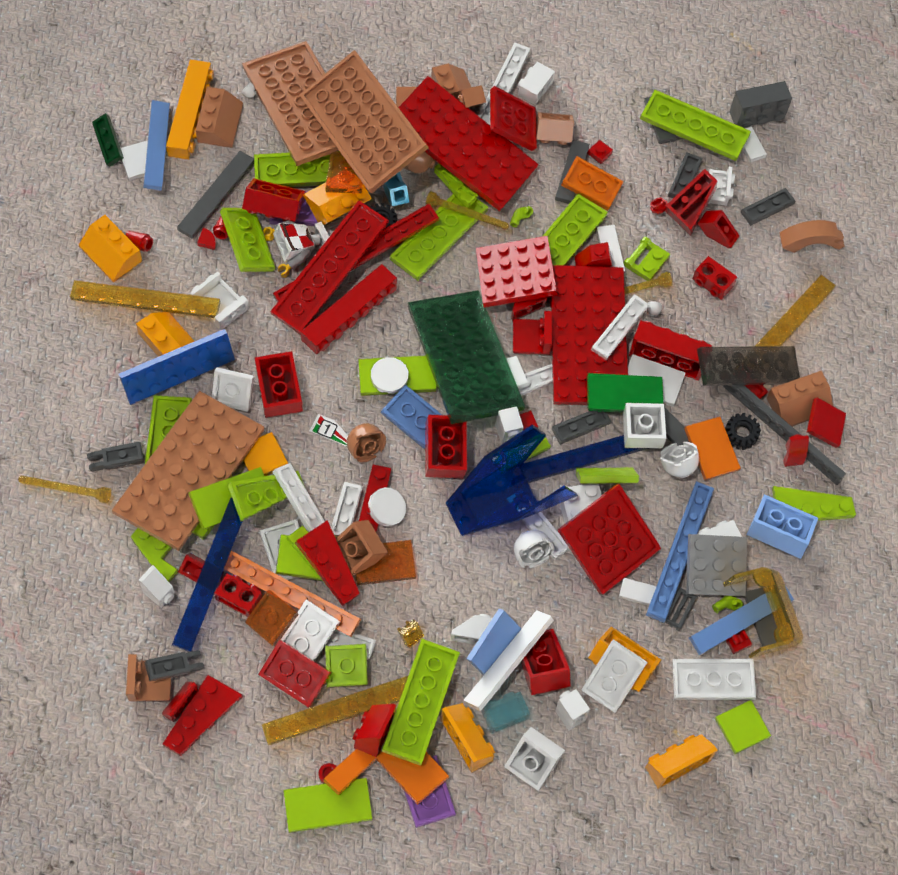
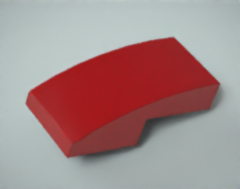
(796, 450)

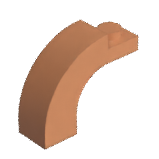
(811, 233)

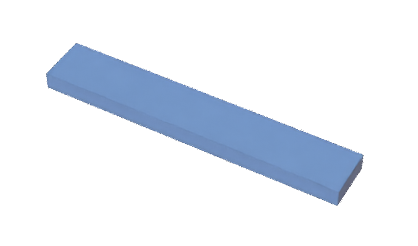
(156, 145)
(732, 624)

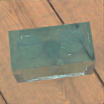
(505, 712)

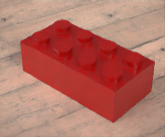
(668, 348)

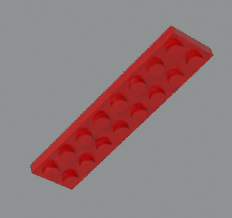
(329, 267)

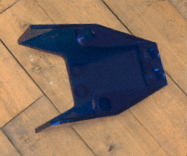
(498, 490)

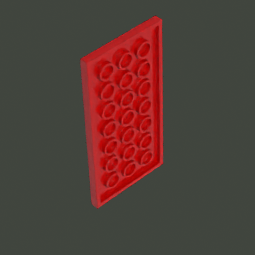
(466, 144)
(581, 312)

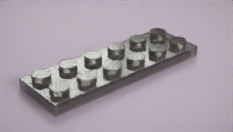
(748, 365)

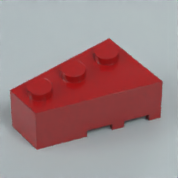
(692, 201)

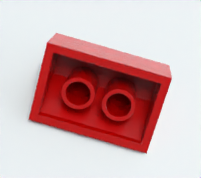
(273, 200)

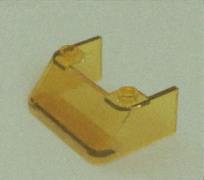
(788, 629)

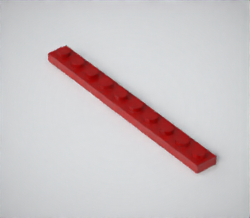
(390, 237)

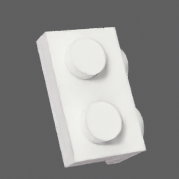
(723, 191)

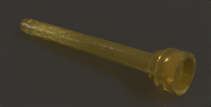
(434, 200)
(663, 280)
(102, 494)

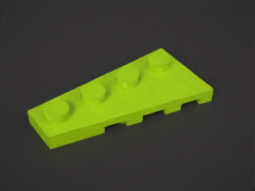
(256, 494)
(818, 504)

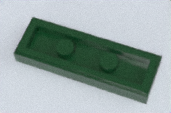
(107, 140)

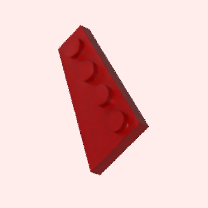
(328, 561)
(202, 712)

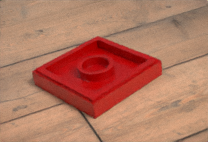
(826, 422)

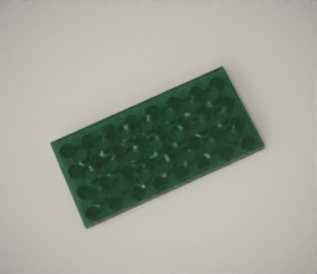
(465, 356)

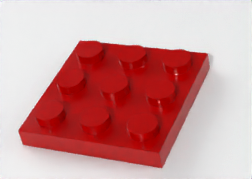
(513, 118)

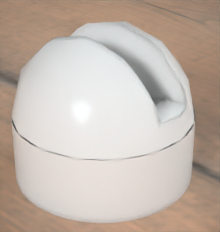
(249, 90)
(654, 308)

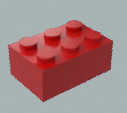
(278, 384)
(445, 447)

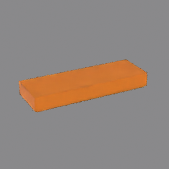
(349, 770)

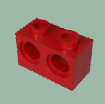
(717, 274)
(235, 599)

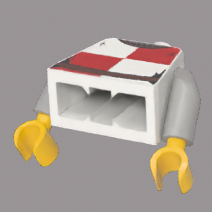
(293, 242)

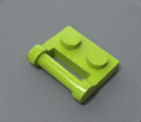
(651, 263)

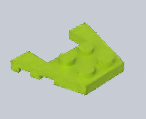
(457, 187)
(156, 550)

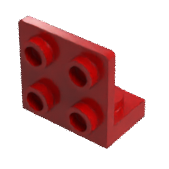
(533, 335)

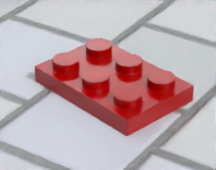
(294, 673)

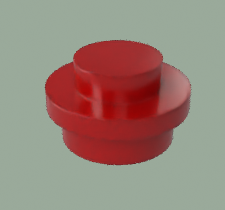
(658, 205)

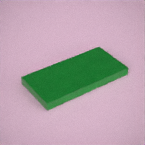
(613, 391)

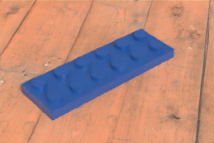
(177, 366)

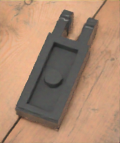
(116, 456)
(172, 665)

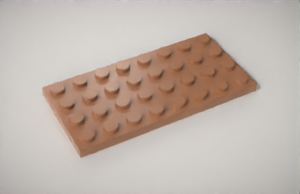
(278, 83)
(363, 121)
(197, 451)

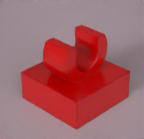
(739, 642)

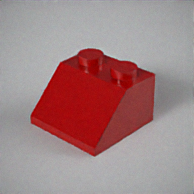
(374, 728)

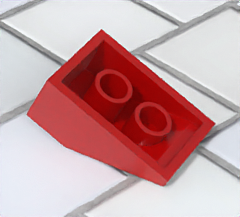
(546, 665)

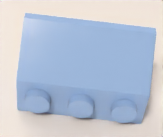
(782, 526)

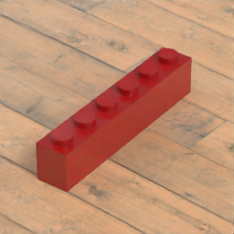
(349, 309)

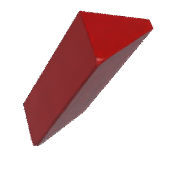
(192, 567)
(180, 701)

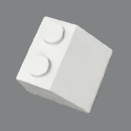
(534, 758)

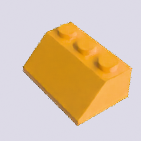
(331, 205)
(110, 248)
(162, 333)
(604, 642)
(467, 736)
(680, 759)

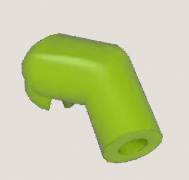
(520, 214)
(727, 602)

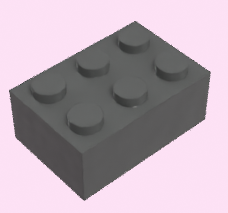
(760, 104)

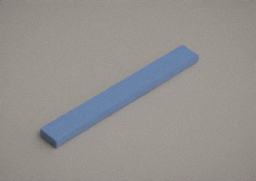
(678, 553)

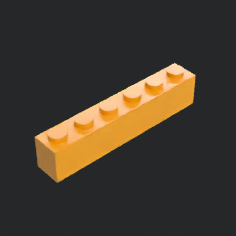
(183, 129)

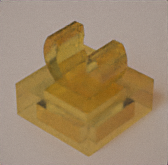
(410, 633)

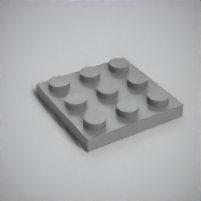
(713, 561)

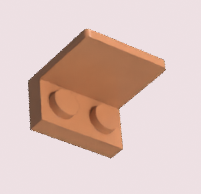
(138, 685)

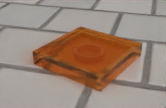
(271, 618)

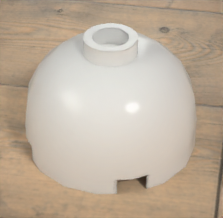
(680, 460)
(532, 548)

